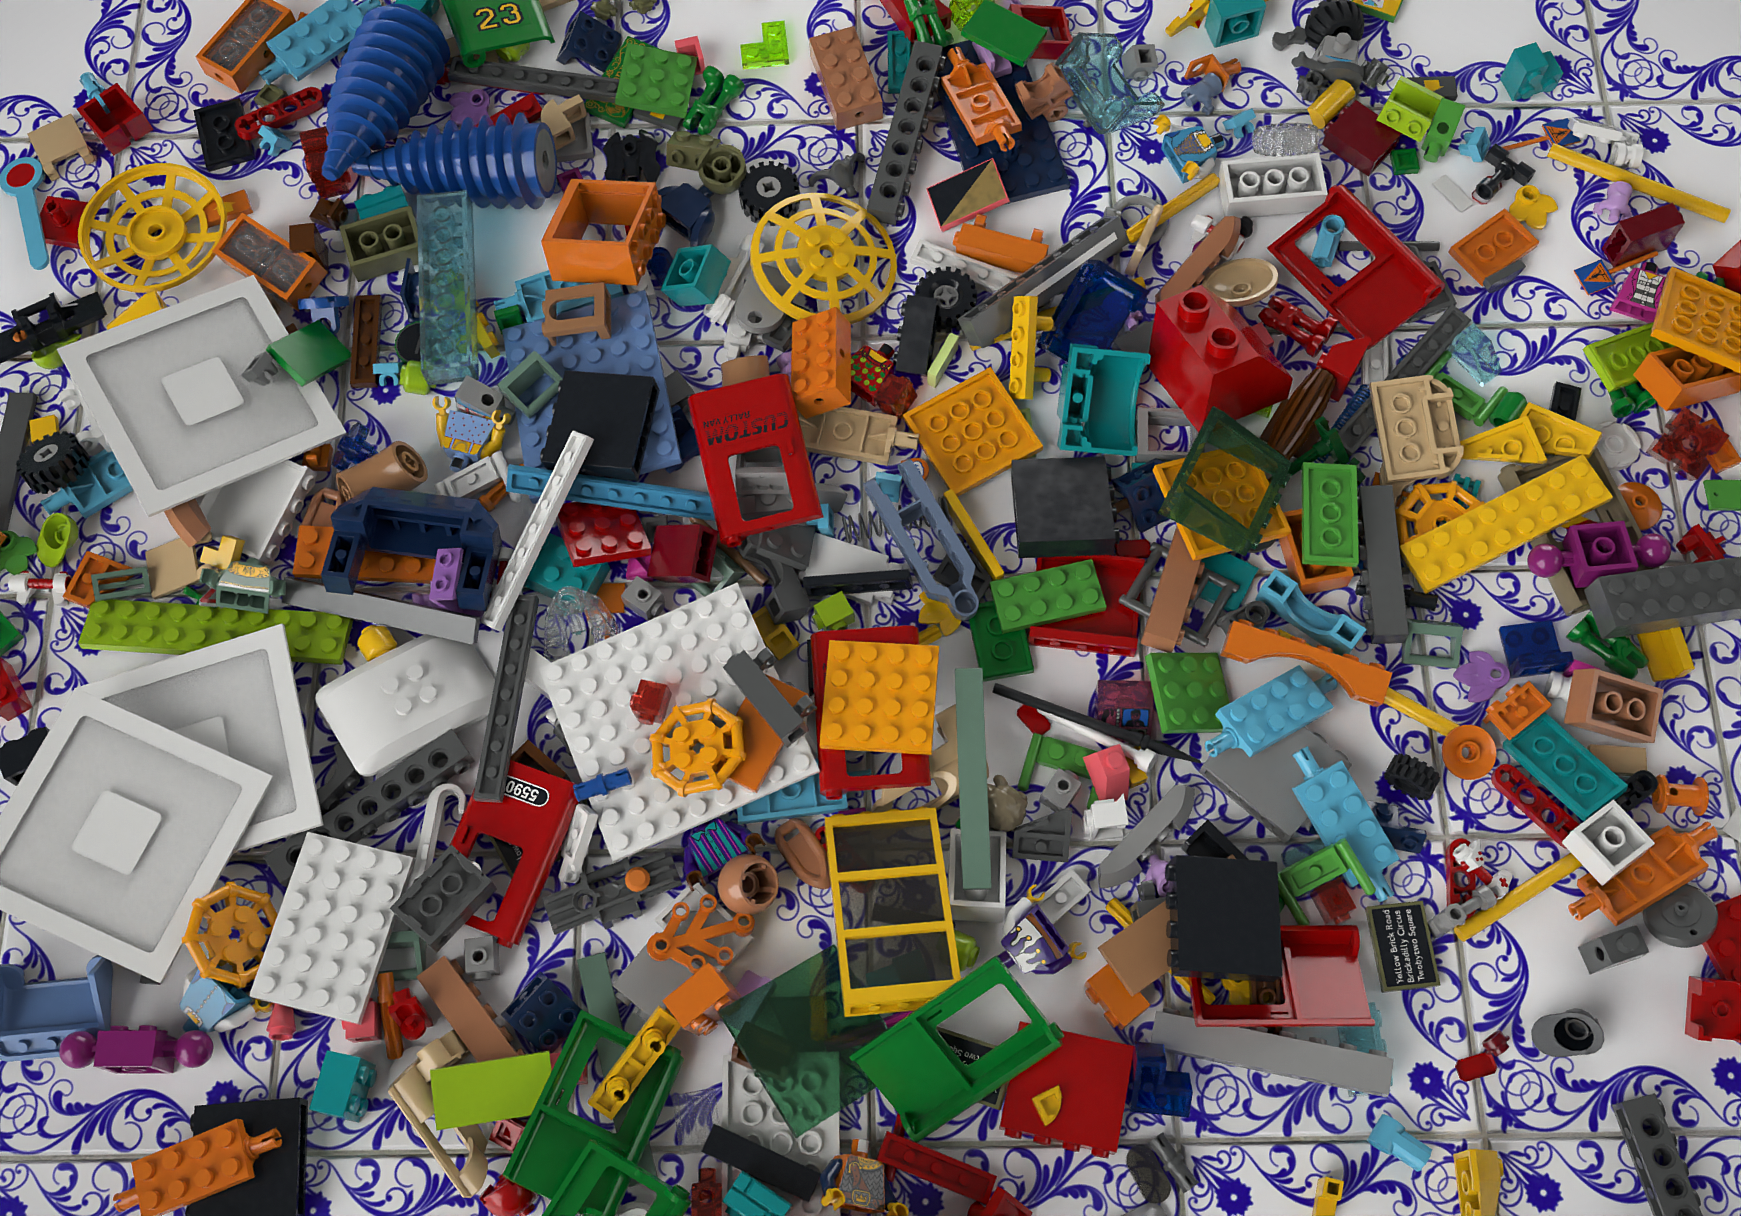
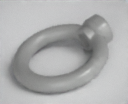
(1138, 200)

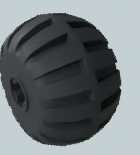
(1334, 18)

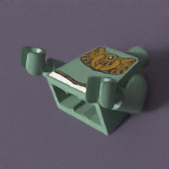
(244, 585)

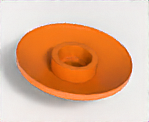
(1651, 509)
(1480, 748)

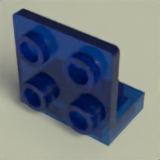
(1533, 649)

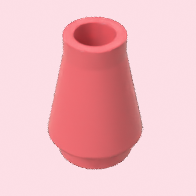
(281, 1023)

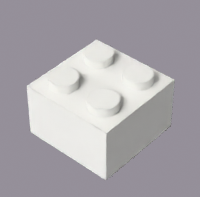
(1608, 842)

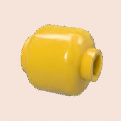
(375, 641)

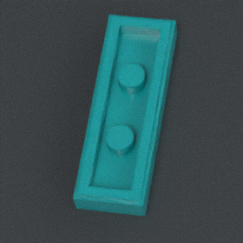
(898, 58)

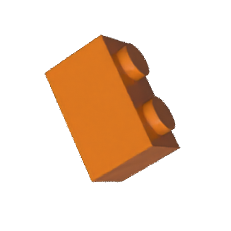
(1114, 998)

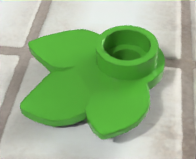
(14, 555)

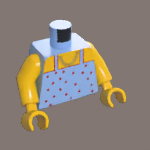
(467, 436)

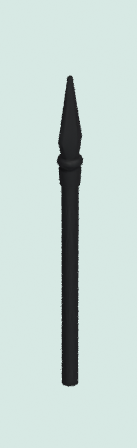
(1133, 738)

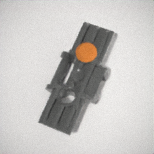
(616, 899)

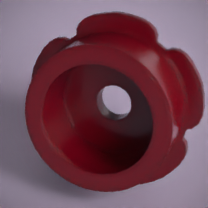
(1496, 1043)

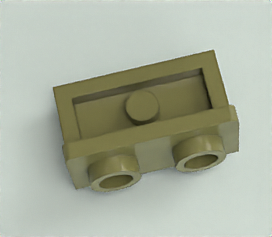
(685, 149)

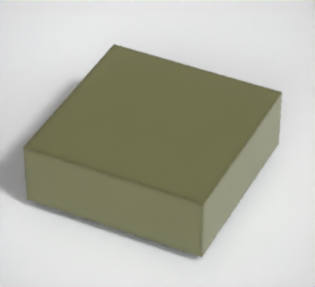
(269, 94)

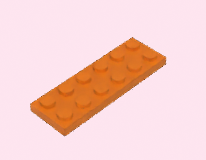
(376, 566)

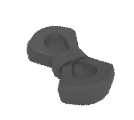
(1281, 40)

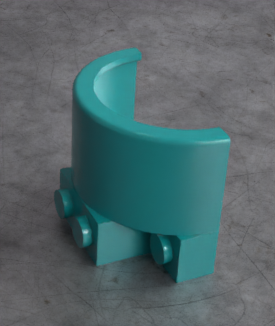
(1101, 398)

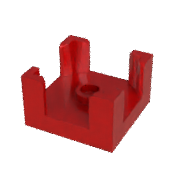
(1713, 1009)

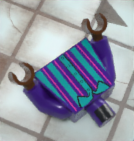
(713, 847)

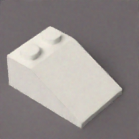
(978, 904)

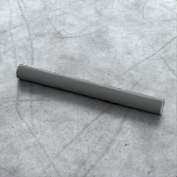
(1421, 245)

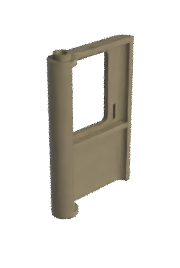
(1574, 599)

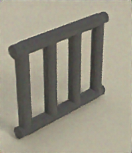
(1199, 637)

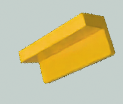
(1666, 654)

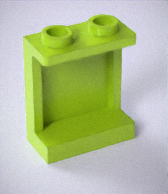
(1410, 108)

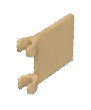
(57, 142)
(174, 566)

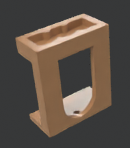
(599, 322)

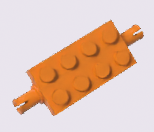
(980, 102)
(1654, 875)
(195, 1169)

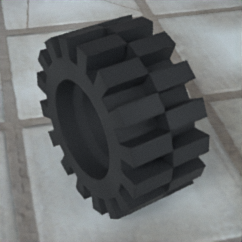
(1412, 776)

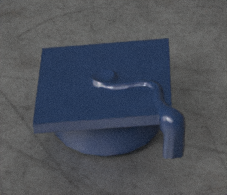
(410, 291)

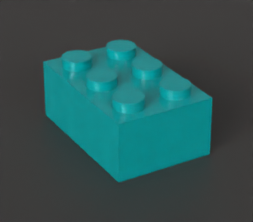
(555, 570)

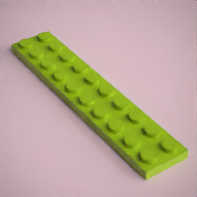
(190, 627)

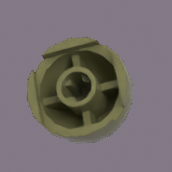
(722, 169)

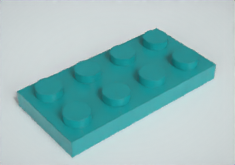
(1565, 767)

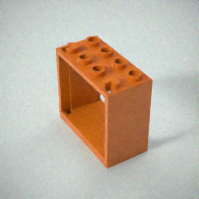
(603, 203)

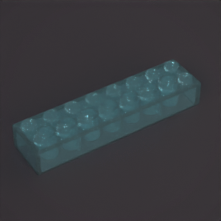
(447, 287)

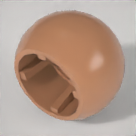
(748, 877)

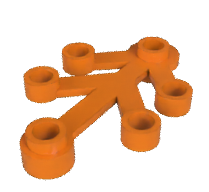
(696, 937)

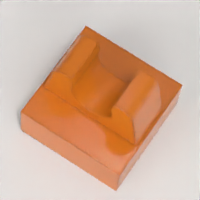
(318, 458)

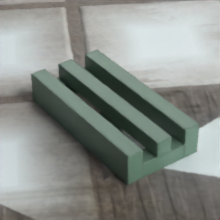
(122, 594)

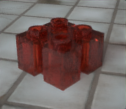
(314, 148)
(1703, 441)

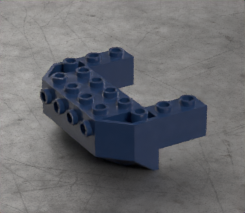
(415, 527)

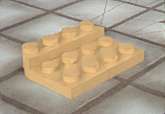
(1416, 428)

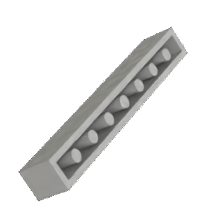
(1276, 1054)

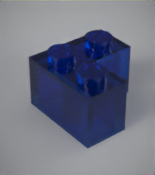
(1153, 1087)

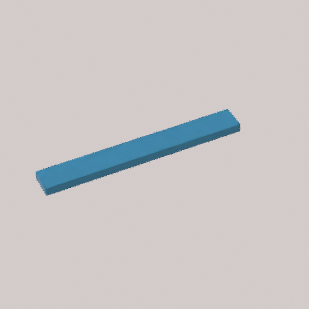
(616, 493)

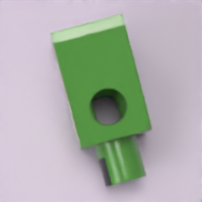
(1442, 129)

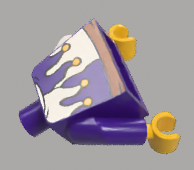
(1034, 941)

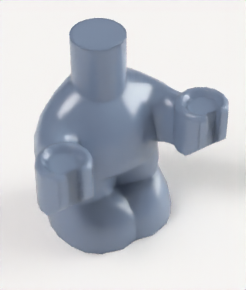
(1203, 92)

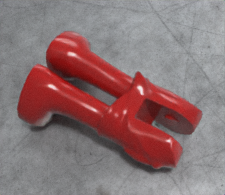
(1281, 317)

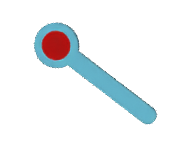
(20, 180)

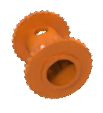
(1681, 795)

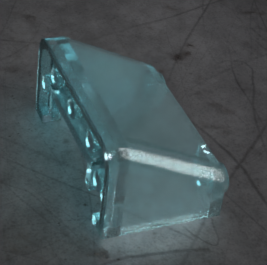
(1100, 86)

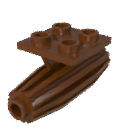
(1292, 425)

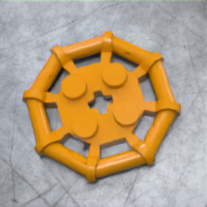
(1433, 510)
(690, 734)
(216, 936)

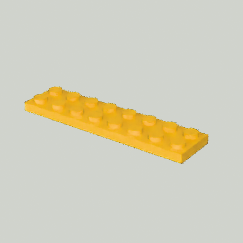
(1504, 524)

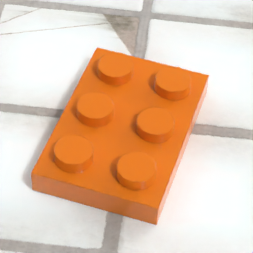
(1493, 246)

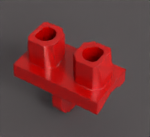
(1702, 544)
(409, 1014)

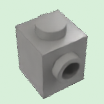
(1139, 62)
(643, 599)
(1060, 790)
(482, 958)

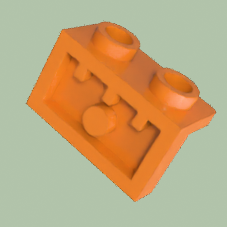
(1518, 710)

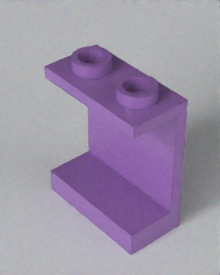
(445, 581)

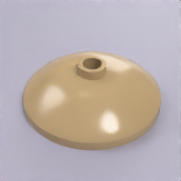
(1242, 281)

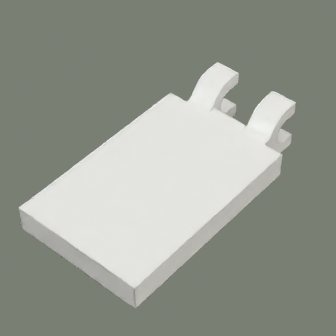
(835, 556)

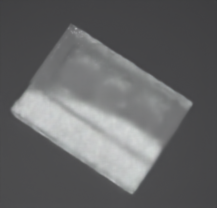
(694, 1118)

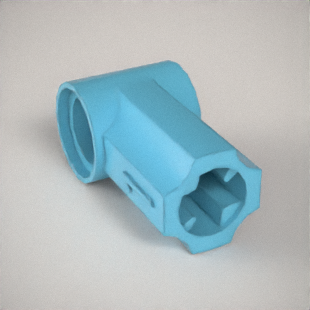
(1327, 241)
(1391, 1138)

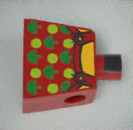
(870, 371)

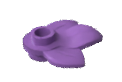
(465, 107)
(1478, 677)

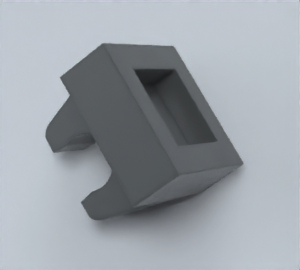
(260, 363)

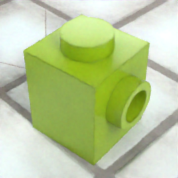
(833, 613)

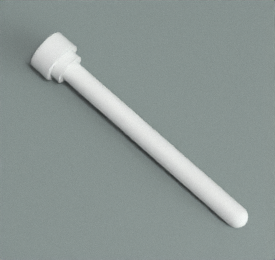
(1142, 758)

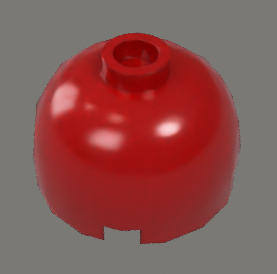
(508, 1198)

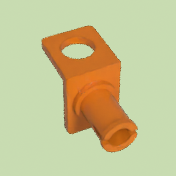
(1212, 65)

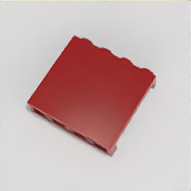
(1101, 632)
(1093, 1091)

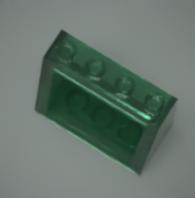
(1201, 515)

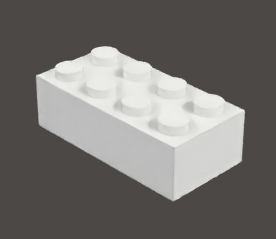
(1272, 185)

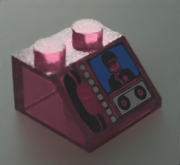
(1125, 705)

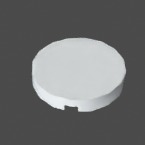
(1618, 445)

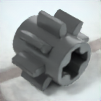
(1374, 72)
(1311, 86)

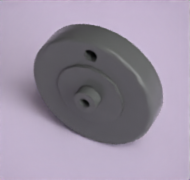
(1682, 917)

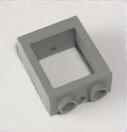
(1163, 417)
(760, 479)

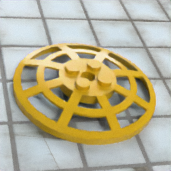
(148, 221)
(816, 265)

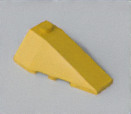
(1478, 1181)

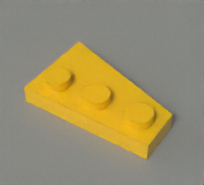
(1560, 434)

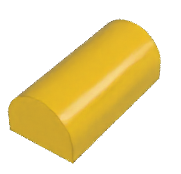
(1330, 103)

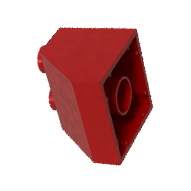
(1213, 358)

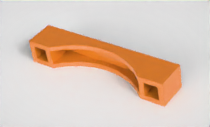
(1359, 680)

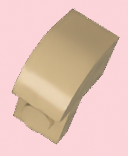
(561, 117)

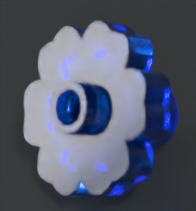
(353, 448)

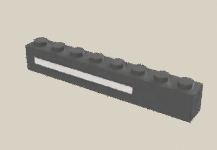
(1044, 279)

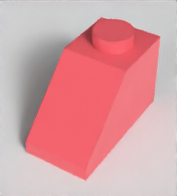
(1109, 773)

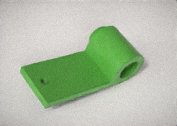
(1723, 494)

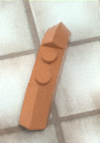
(1218, 242)
(188, 522)

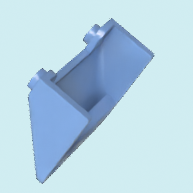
(43, 1013)

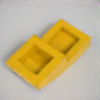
(775, 637)

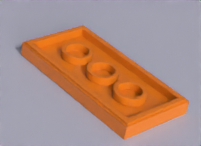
(759, 741)

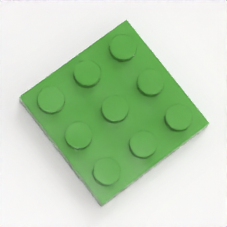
(656, 80)
(1187, 691)

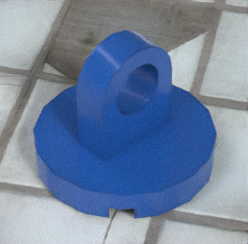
(325, 308)

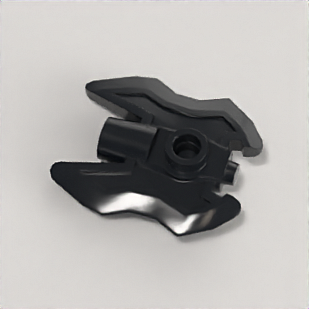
(631, 157)

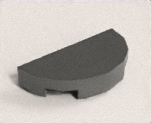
(1503, 277)

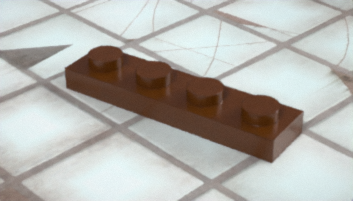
(366, 341)

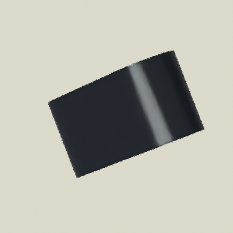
(1634, 794)

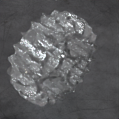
(1285, 139)

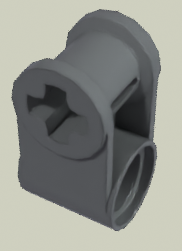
(1243, 613)

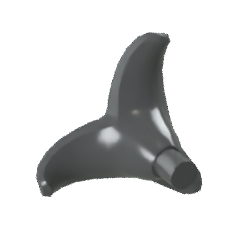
(840, 173)

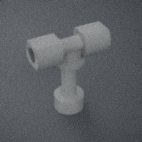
(1456, 914)

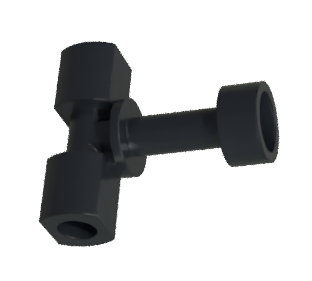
(1504, 170)

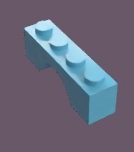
(1288, 602)

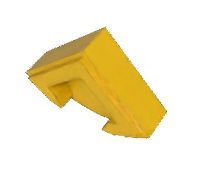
(1048, 1104)

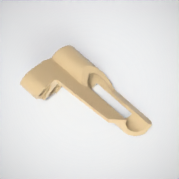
(942, 767)
(414, 1097)

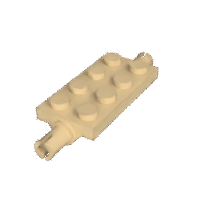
(855, 435)

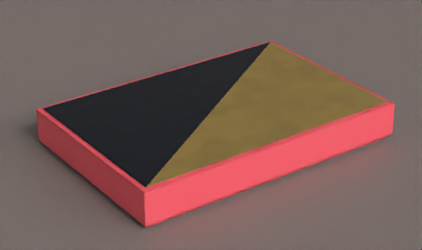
(967, 194)

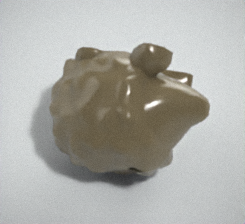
(1005, 805)

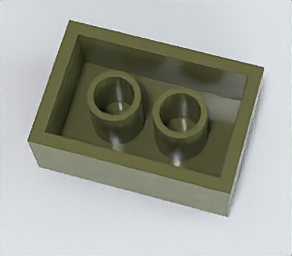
(381, 243)

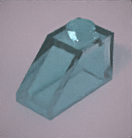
(1476, 354)

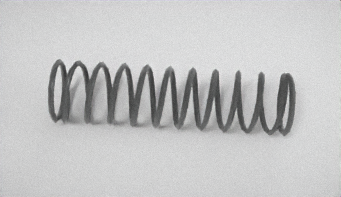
(943, 505)

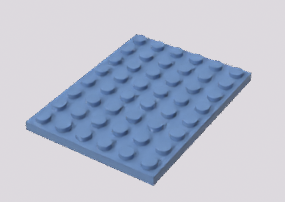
(628, 352)

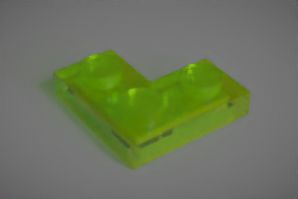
(771, 51)

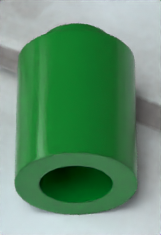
(1508, 409)

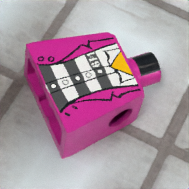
(1640, 293)

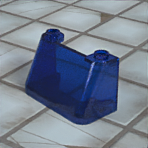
(1092, 310)

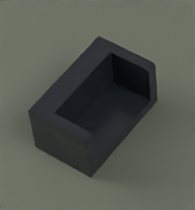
(1210, 842)

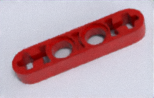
(278, 110)
(1535, 809)

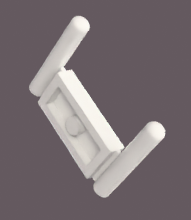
(477, 478)

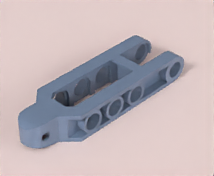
(960, 596)

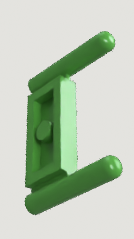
(1465, 401)
(1055, 755)
(1317, 870)

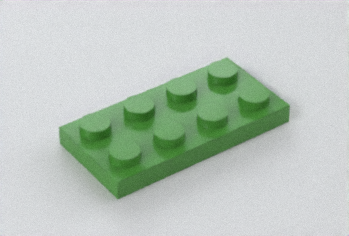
(1329, 514)
(1047, 596)

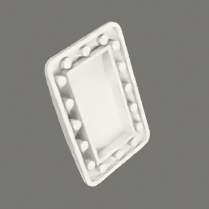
(406, 700)

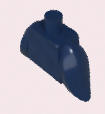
(688, 211)

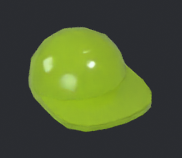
(49, 357)
(56, 536)

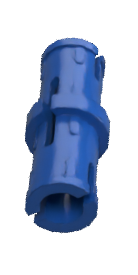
(602, 784)

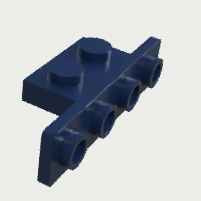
(1400, 837)

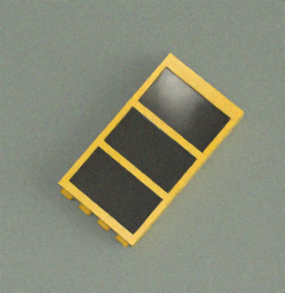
(890, 910)

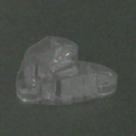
(597, 615)

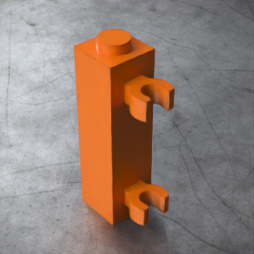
(999, 248)

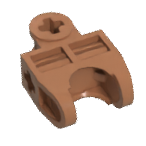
(1046, 94)

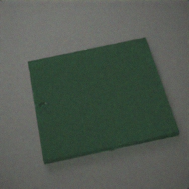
(802, 1041)

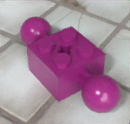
(1598, 552)
(136, 1050)

